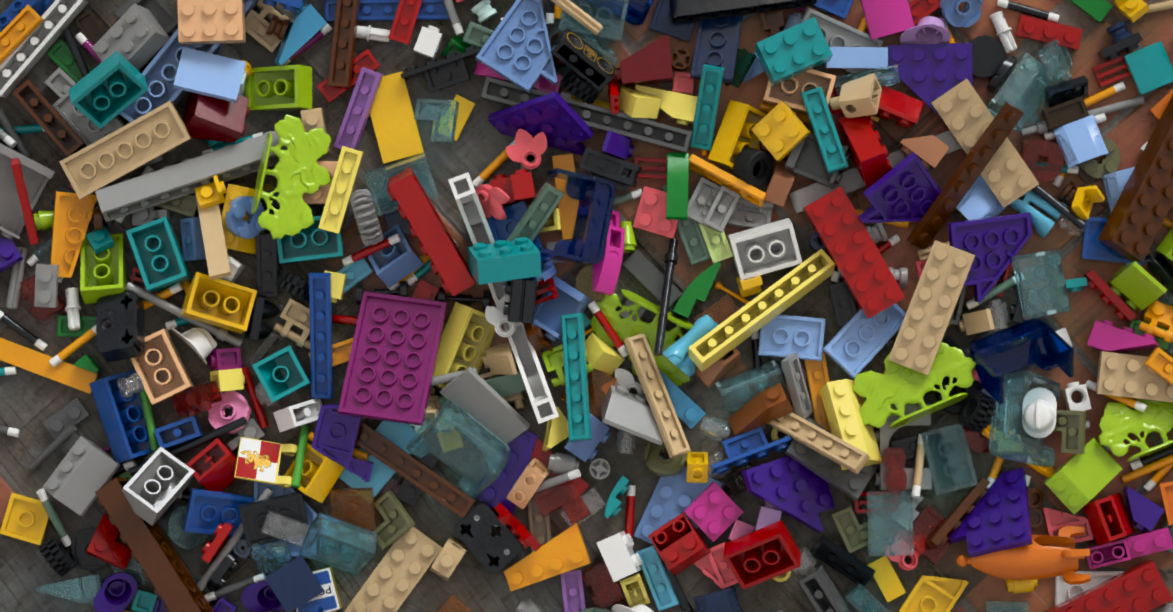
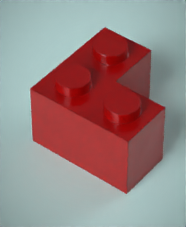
(517, 186)

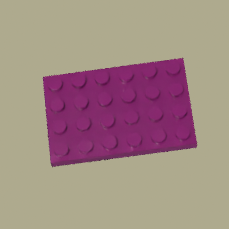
(393, 358)

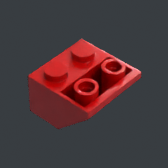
(899, 108)
(214, 466)
(1108, 519)
(679, 544)

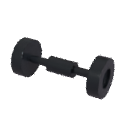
(403, 291)
(466, 299)

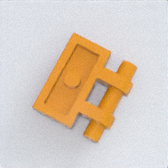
(1159, 315)

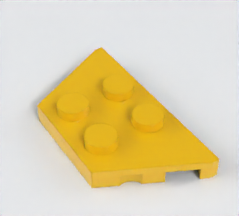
(933, 594)

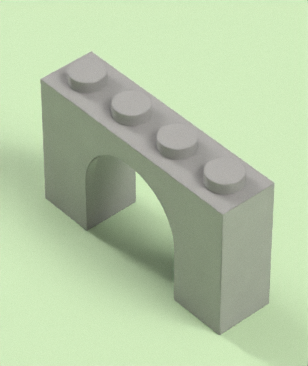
(883, 437)

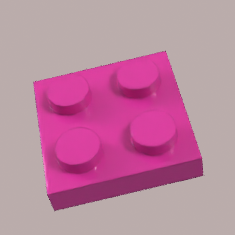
(713, 511)

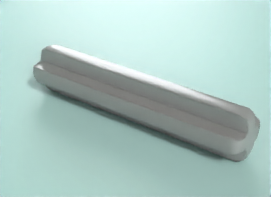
(15, 280)

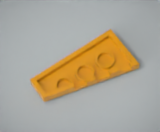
(69, 229)
(555, 557)

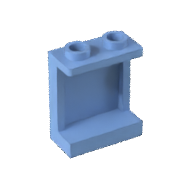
(548, 314)

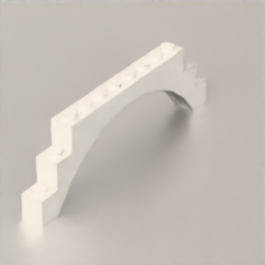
(524, 353)

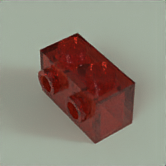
(196, 399)

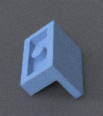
(192, 239)

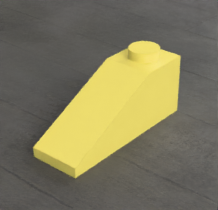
(673, 104)

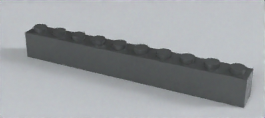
(596, 117)

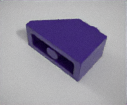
(617, 146)
(1141, 510)

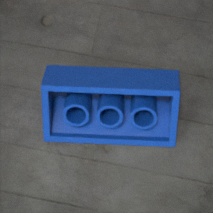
(121, 418)

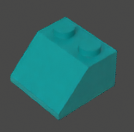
(281, 374)

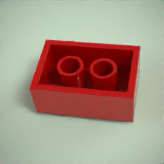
(865, 148)
(762, 555)

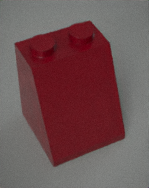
(647, 65)
(215, 118)

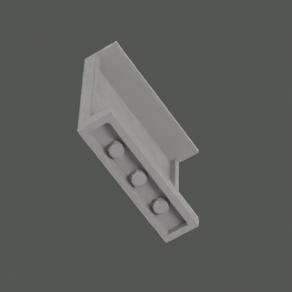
(35, 179)

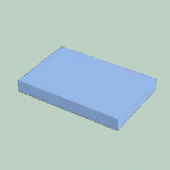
(209, 74)
(793, 335)

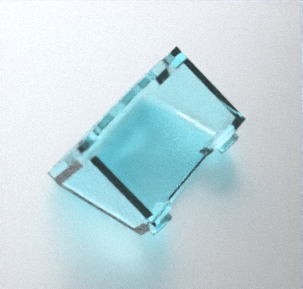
(1007, 434)
(463, 447)

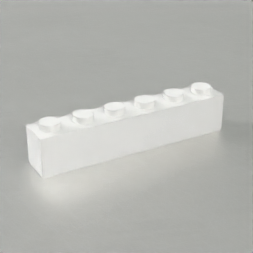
(24, 58)

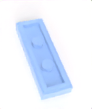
(858, 57)

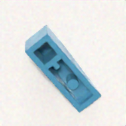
(299, 31)
(685, 408)

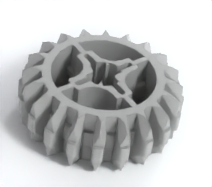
(366, 217)

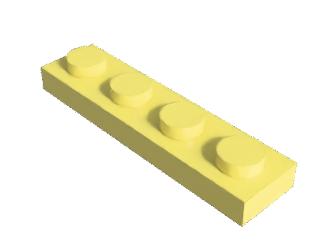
(340, 190)

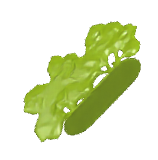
(295, 175)
(628, 327)
(904, 385)
(1121, 420)

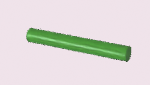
(149, 420)
(300, 456)

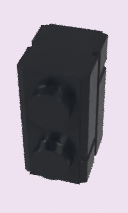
(521, 300)

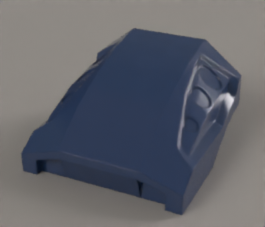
(720, 601)

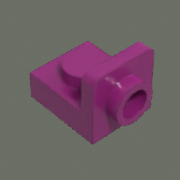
(225, 359)

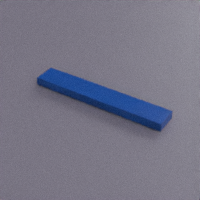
(386, 10)
(321, 335)

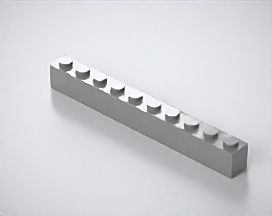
(182, 178)

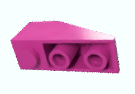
(1116, 340)

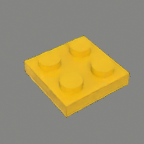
(780, 131)
(25, 519)

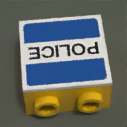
(329, 599)

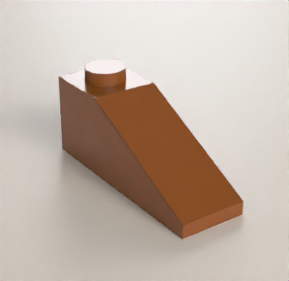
(761, 409)

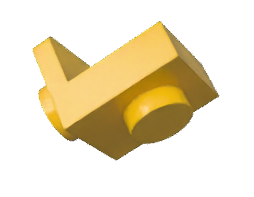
(1084, 200)

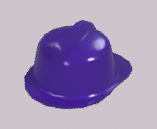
(115, 593)
(260, 598)

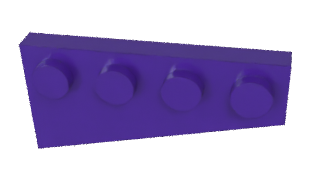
(521, 454)

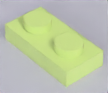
(716, 244)

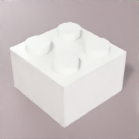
(619, 555)

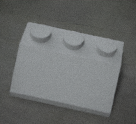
(630, 414)
(81, 475)
(157, 485)

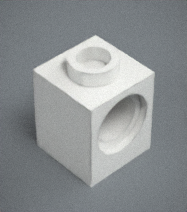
(428, 41)
(1083, 404)

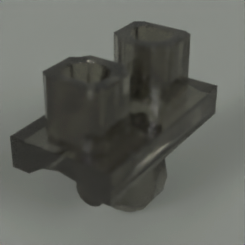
(735, 482)

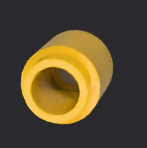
(1021, 586)

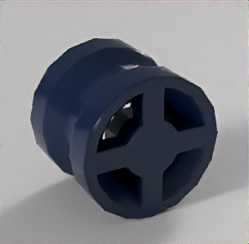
(1119, 32)
(815, 244)

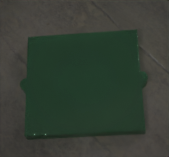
(743, 64)

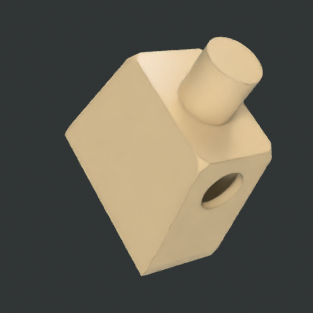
(858, 97)
(448, 558)

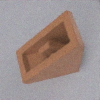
(779, 185)

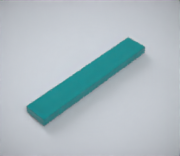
(576, 377)

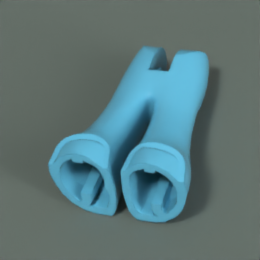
(1038, 220)
(679, 351)

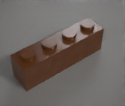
(48, 118)

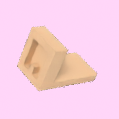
(528, 483)

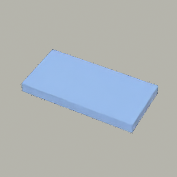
(863, 338)

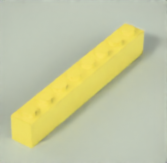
(761, 310)

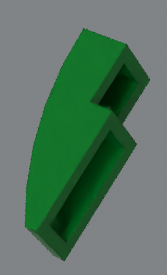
(677, 185)
(696, 290)

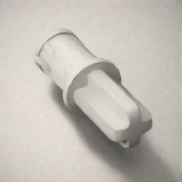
(1003, 31)
(370, 33)
(73, 308)

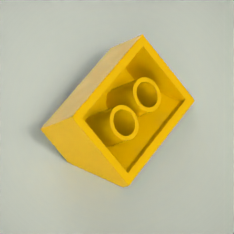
(735, 133)
(232, 241)
(219, 303)

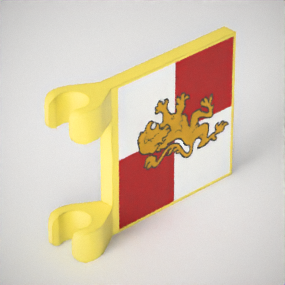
(261, 460)

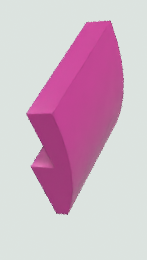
(886, 17)

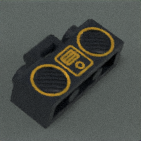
(583, 59)

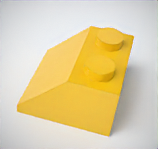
(318, 474)

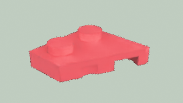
(716, 567)

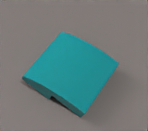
(1149, 67)

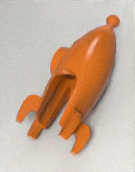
(1043, 559)

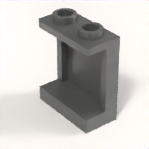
(160, 11)
(808, 163)

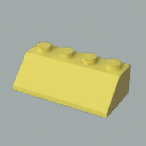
(463, 341)
(844, 419)

